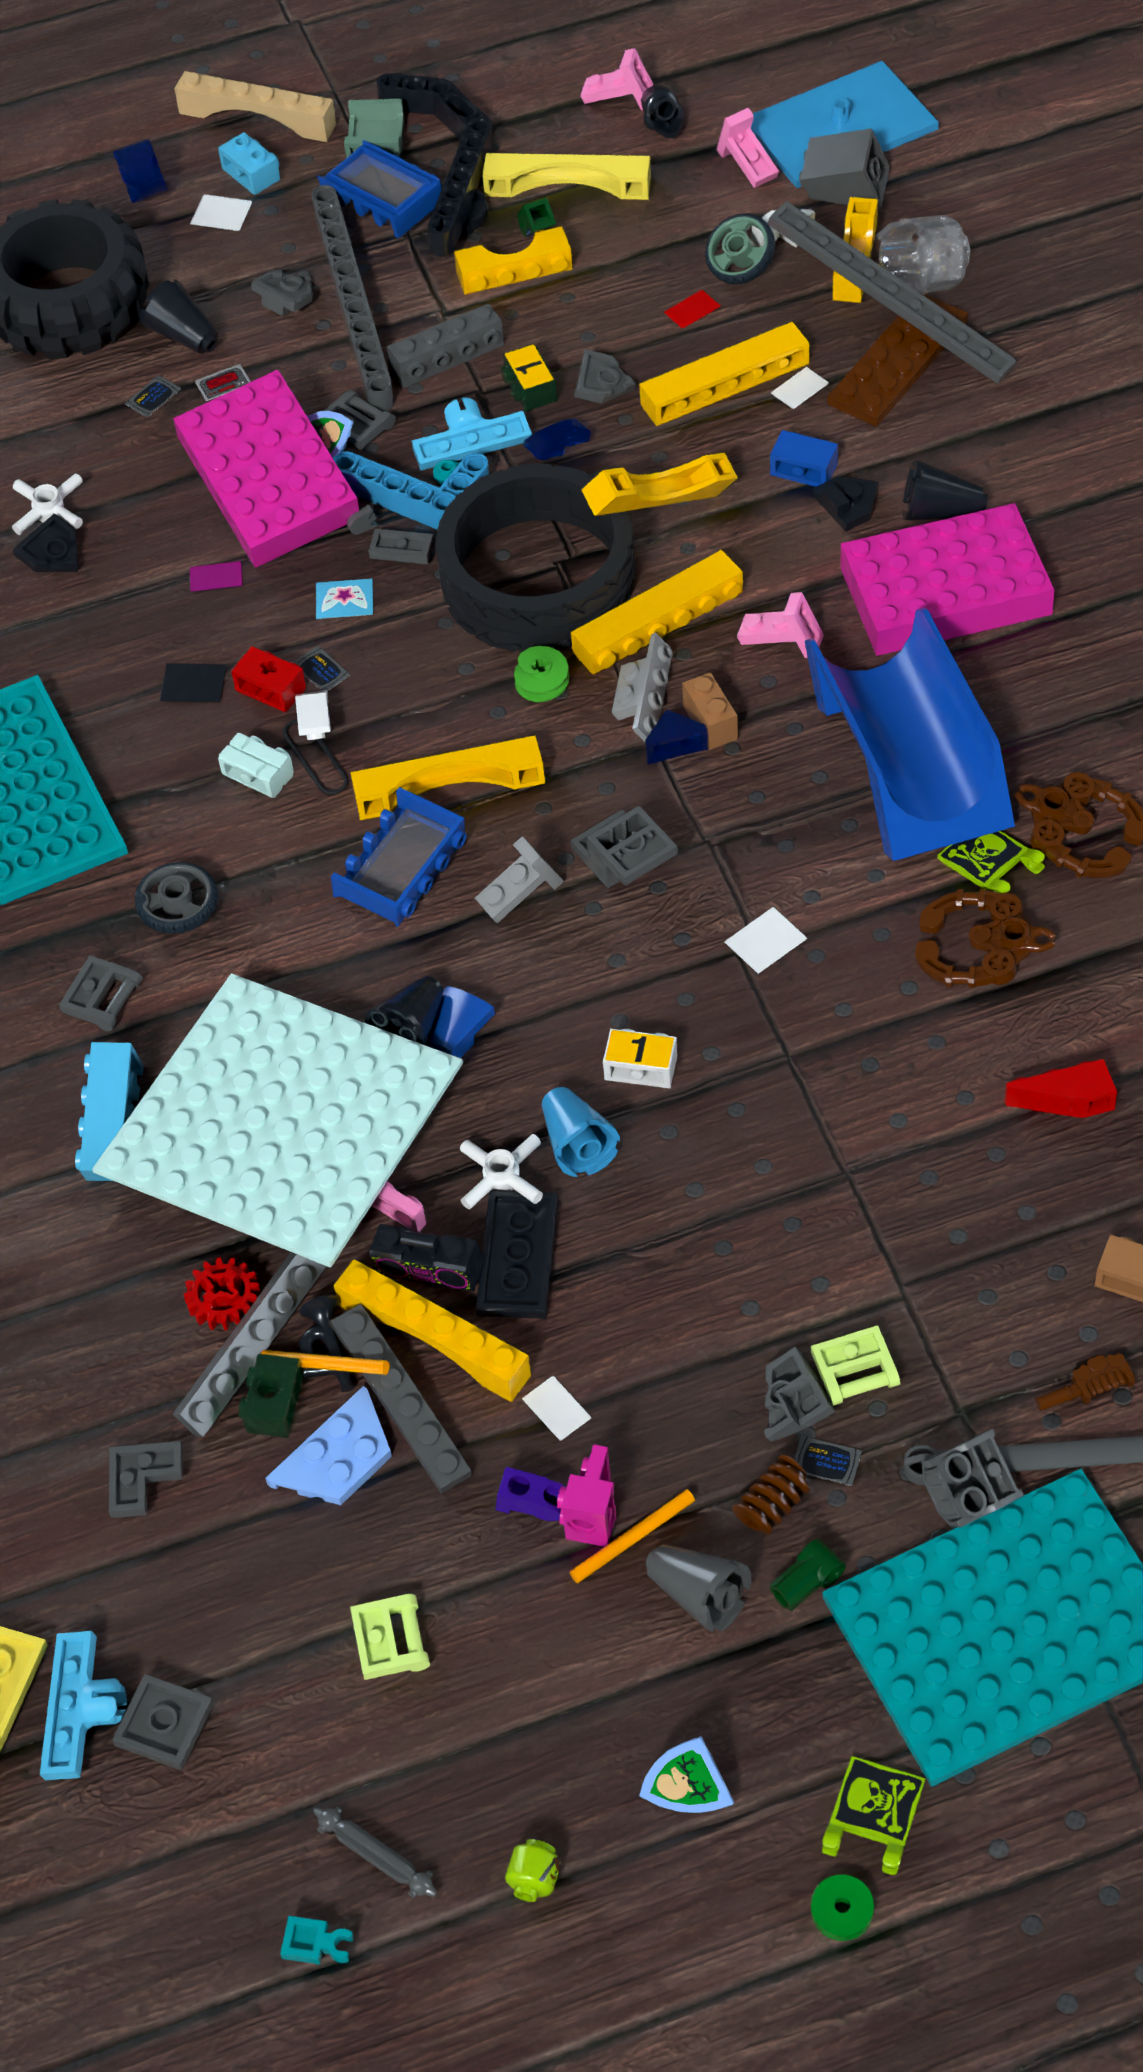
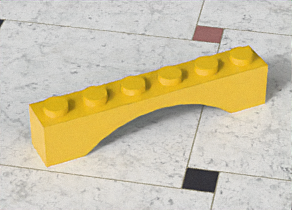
(621, 491)
(506, 763)
(480, 1354)

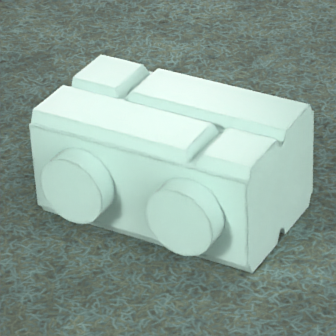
(256, 764)

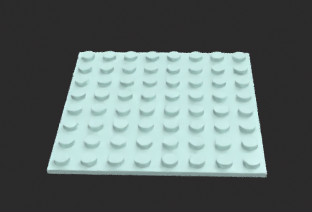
(279, 1119)

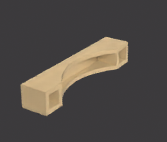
(305, 114)

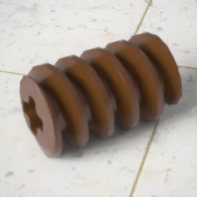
(771, 1495)

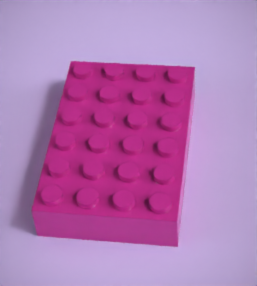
(266, 468)
(962, 569)

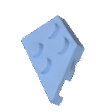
(337, 1455)

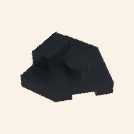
(847, 500)
(49, 547)

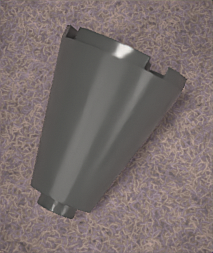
(701, 1583)

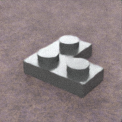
(136, 1466)

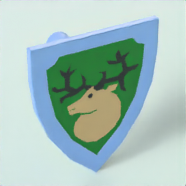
(332, 429)
(686, 1780)

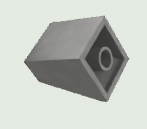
(845, 167)

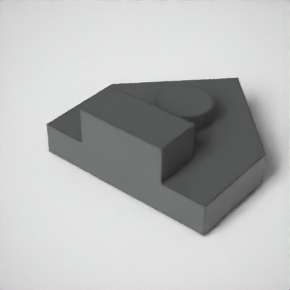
(284, 292)
(601, 378)

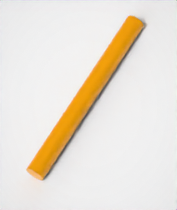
(336, 1362)
(632, 1536)

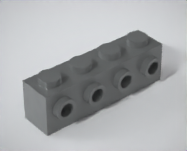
(445, 345)

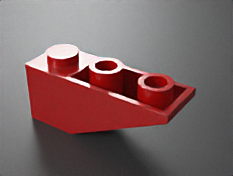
(1069, 1091)

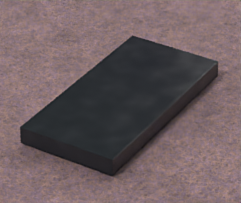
(517, 1255)

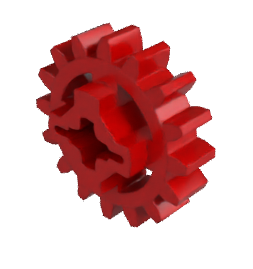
(222, 1293)

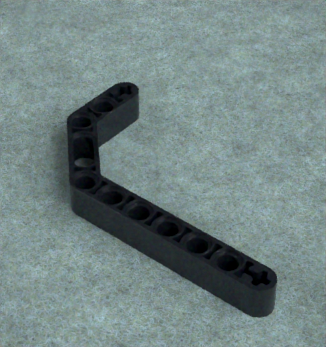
(474, 130)

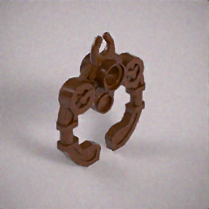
(1070, 815)
(1006, 938)

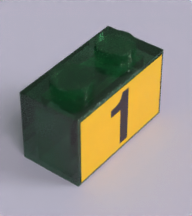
(529, 377)

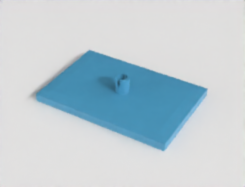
(850, 103)

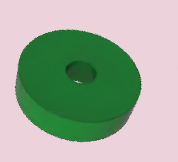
(842, 1890)

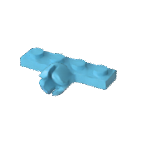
(470, 434)
(76, 1705)

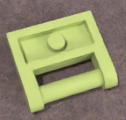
(850, 1355)
(377, 1640)

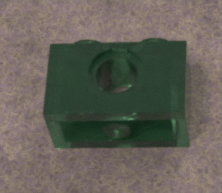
(274, 1414)

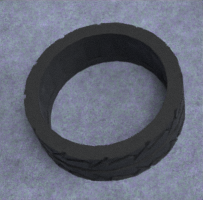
(523, 496)

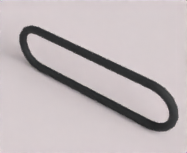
(308, 769)

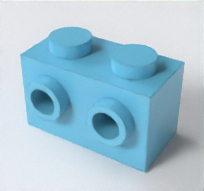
(249, 163)

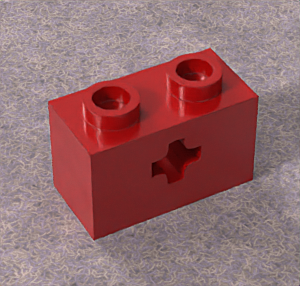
(268, 679)

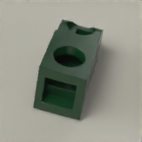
(535, 217)

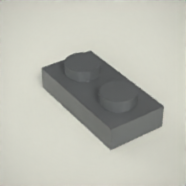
(401, 546)

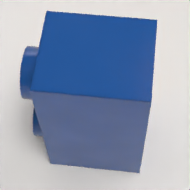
(803, 459)

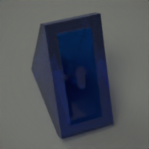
(675, 737)

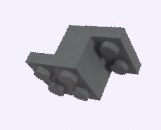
(624, 847)

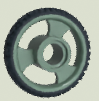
(732, 242)

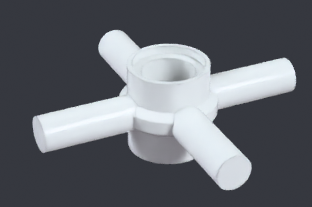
(45, 502)
(498, 1161)

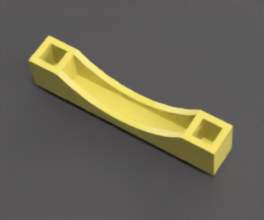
(618, 174)

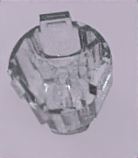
(933, 261)

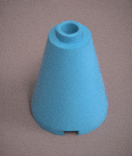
(578, 1133)

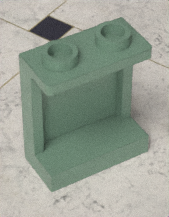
(377, 123)

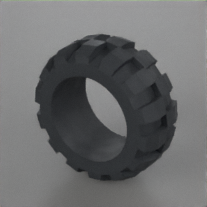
(76, 315)

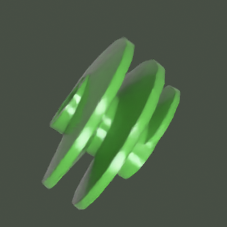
(541, 674)

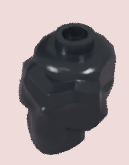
(662, 111)

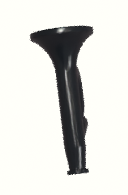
(321, 1312)

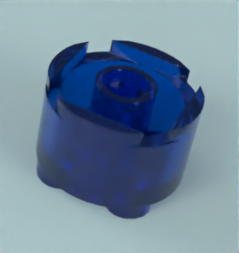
(140, 170)

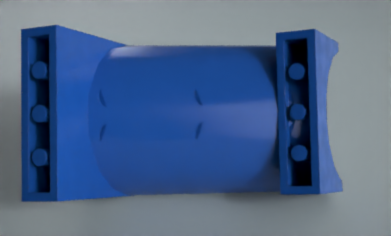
(924, 743)

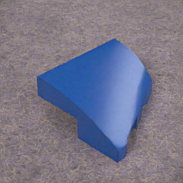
(458, 1021)

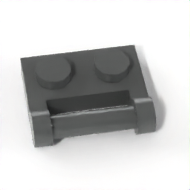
(363, 428)
(92, 987)

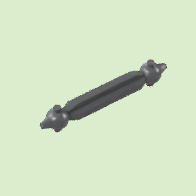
(375, 1852)

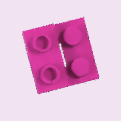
(589, 1501)

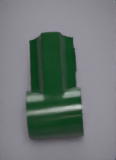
(815, 1568)

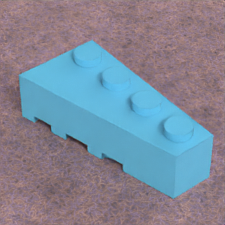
(107, 1100)

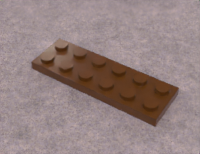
(888, 369)

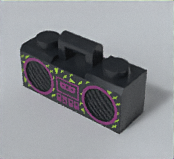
(426, 1257)

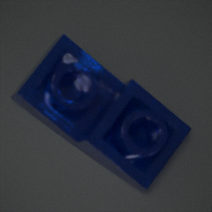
(552, 439)

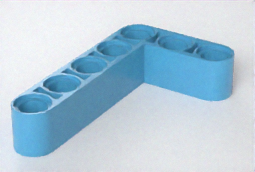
(405, 493)

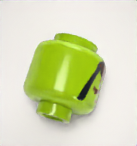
(533, 1870)

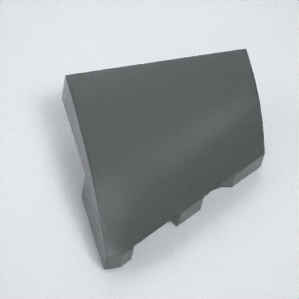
(793, 1396)

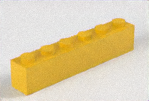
(724, 373)
(657, 611)

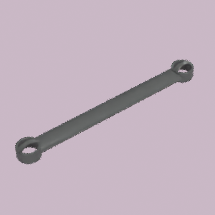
(1048, 1455)

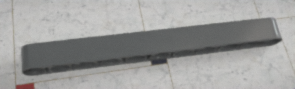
(352, 298)

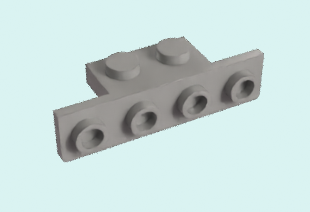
(643, 687)

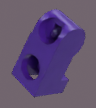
(528, 1494)

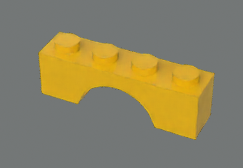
(859, 233)
(485, 270)

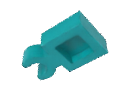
(308, 1940)

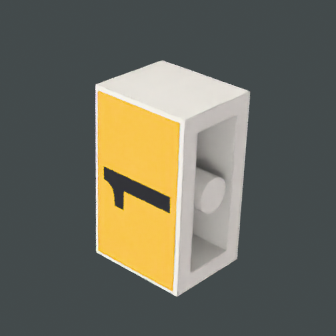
(640, 1058)

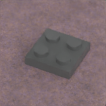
(163, 1722)

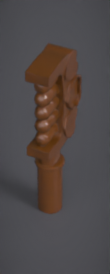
(1095, 1377)

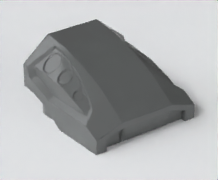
(969, 1480)

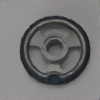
(175, 897)

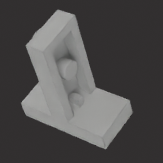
(517, 882)

